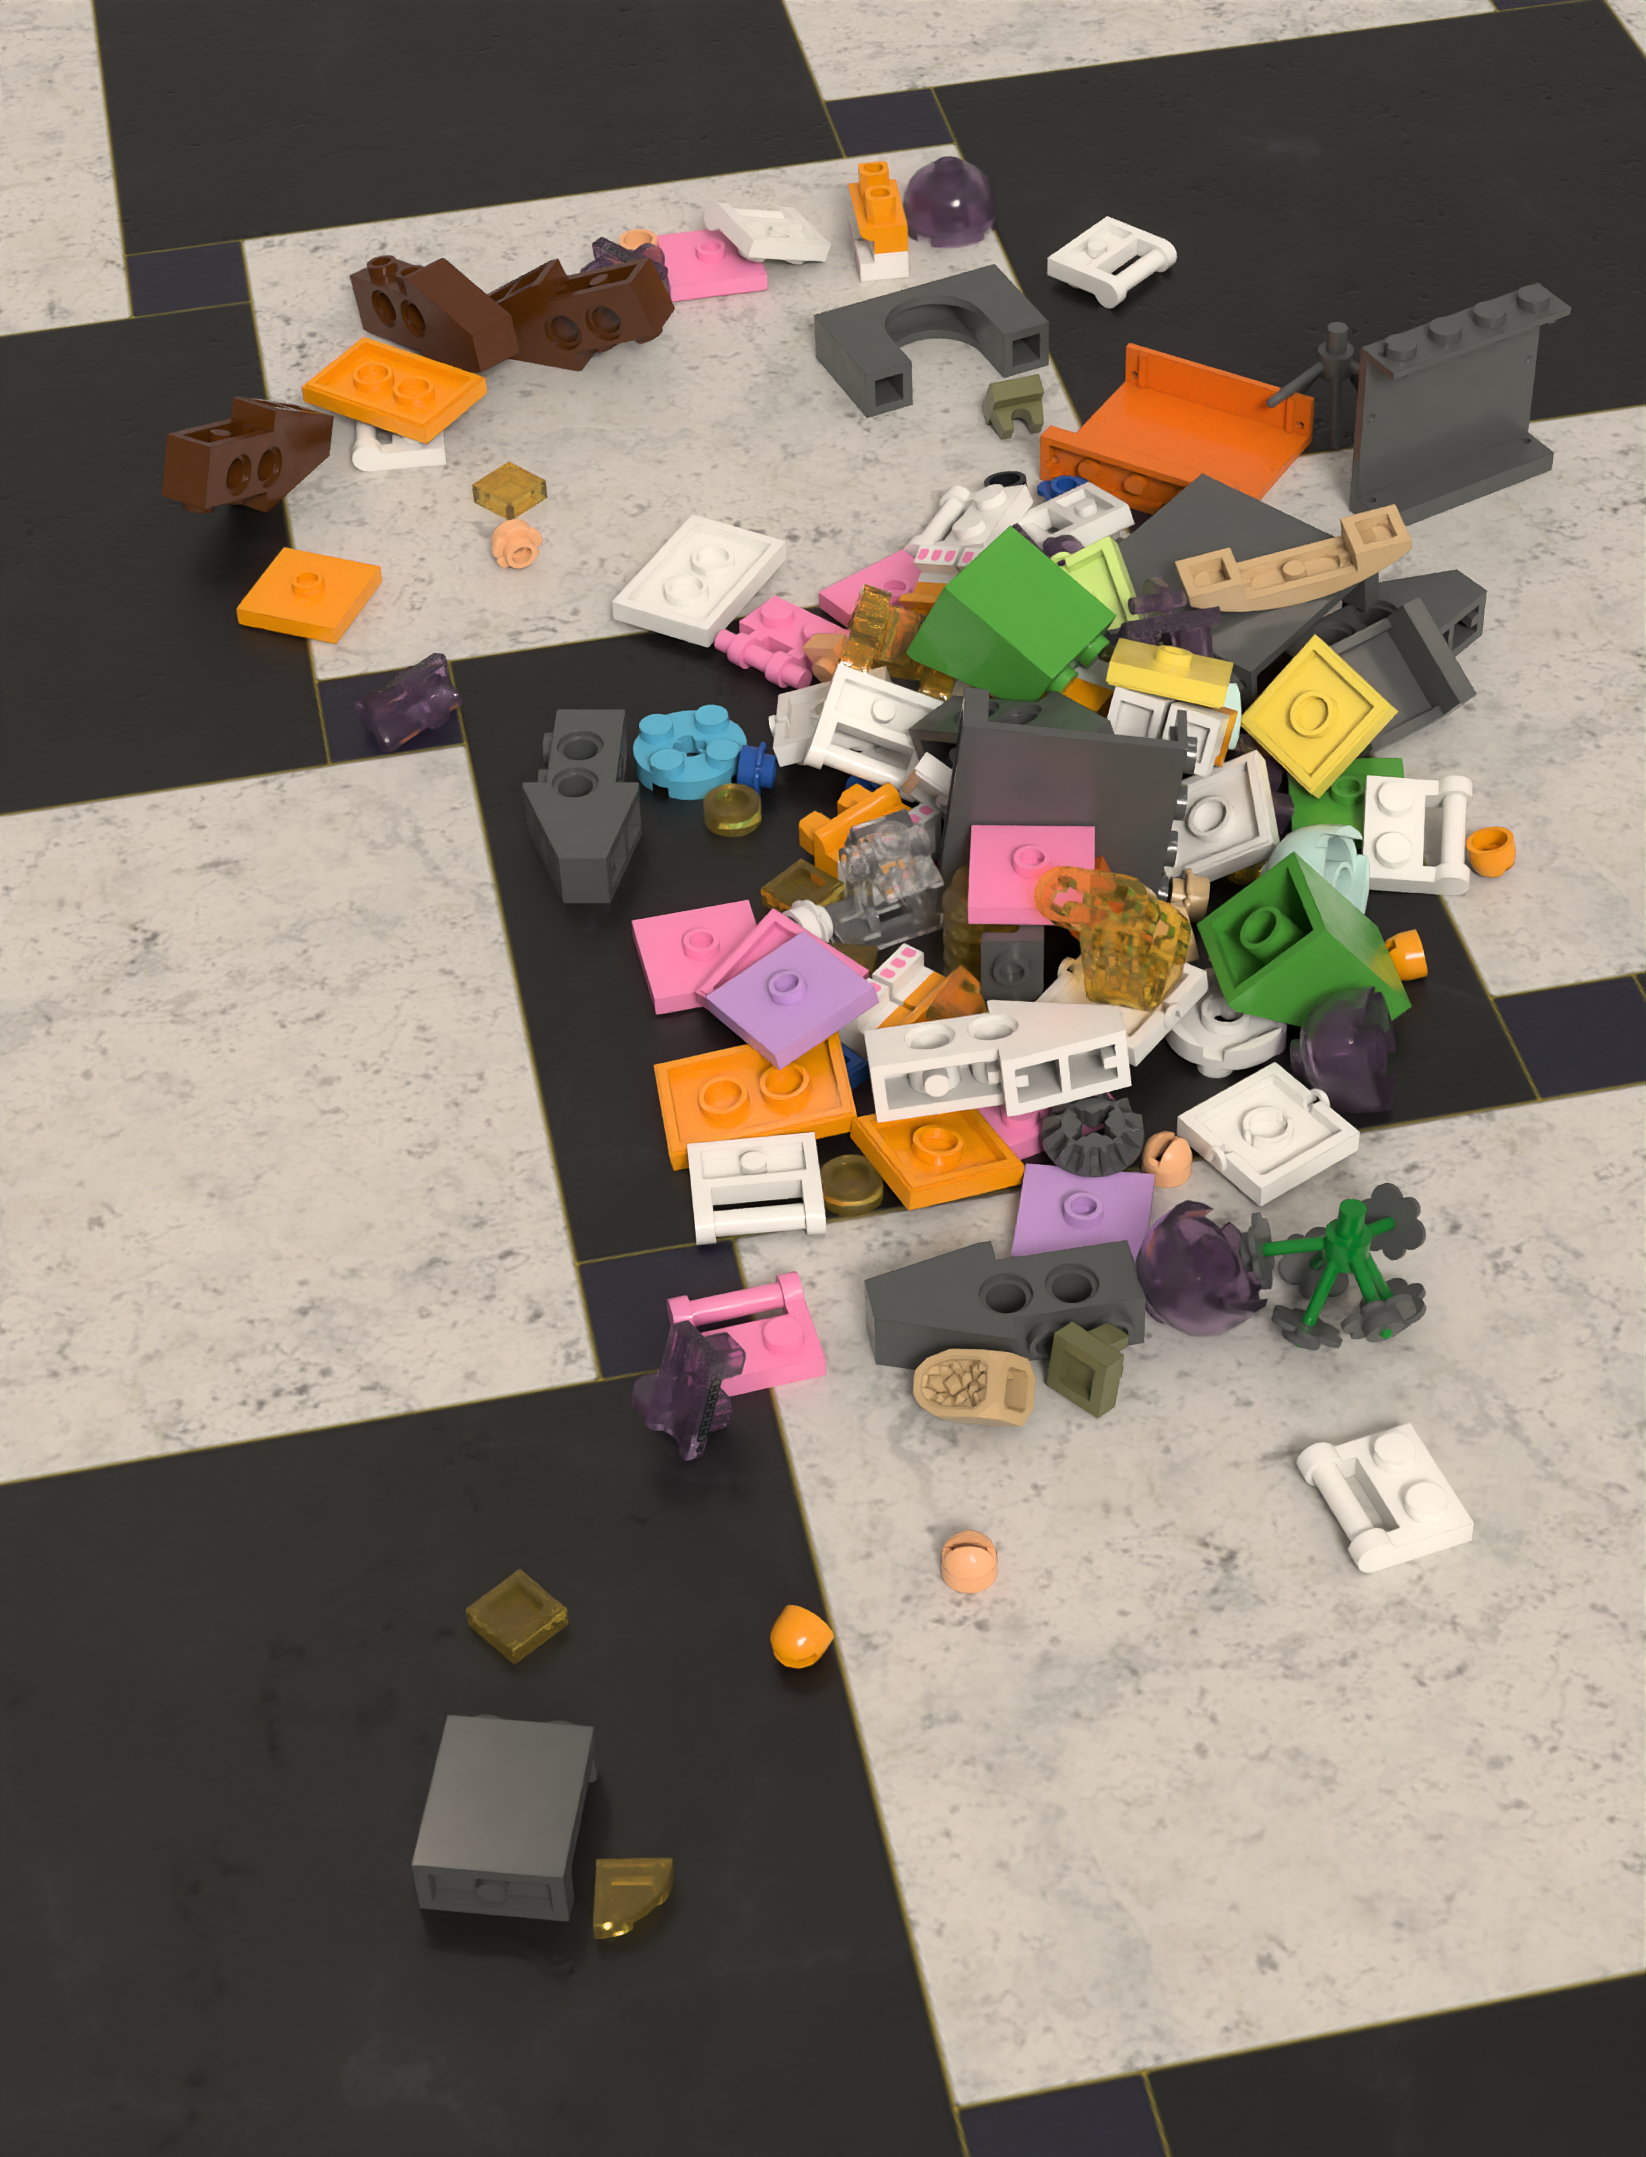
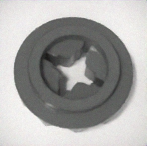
(1094, 1153)

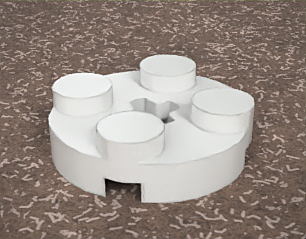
(1220, 1045)

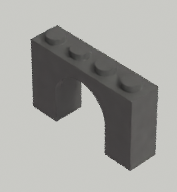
(976, 307)

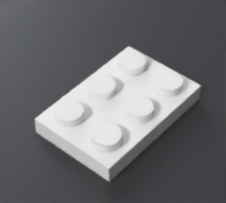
(699, 580)

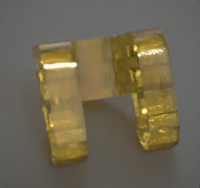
(881, 636)
(1117, 935)

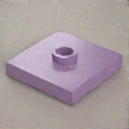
(792, 1000)
(1080, 1211)

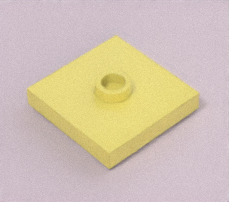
(1169, 673)
(1317, 716)

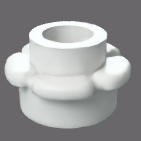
(812, 918)

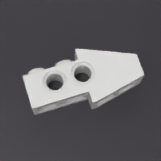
(1010, 1056)

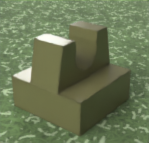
(1012, 401)
(1088, 1366)

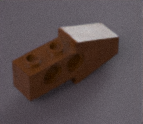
(434, 312)
(573, 316)
(246, 458)

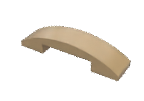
(1298, 574)

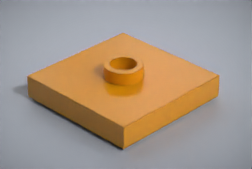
(309, 595)
(937, 1156)

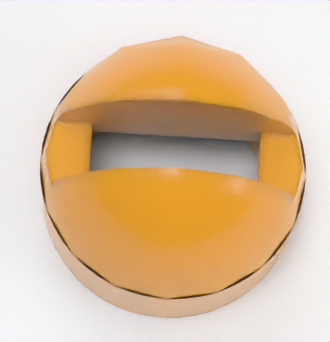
(1491, 851)
(1407, 955)
(799, 1637)

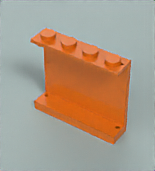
(1175, 426)

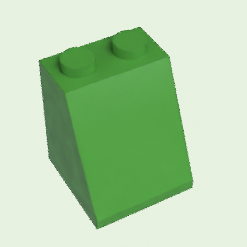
(1013, 624)
(1294, 943)

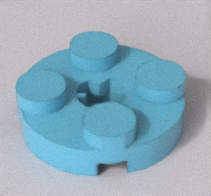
(664, 744)

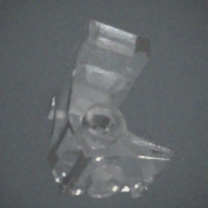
(884, 870)

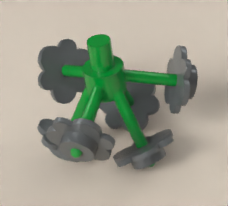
(1328, 1254)

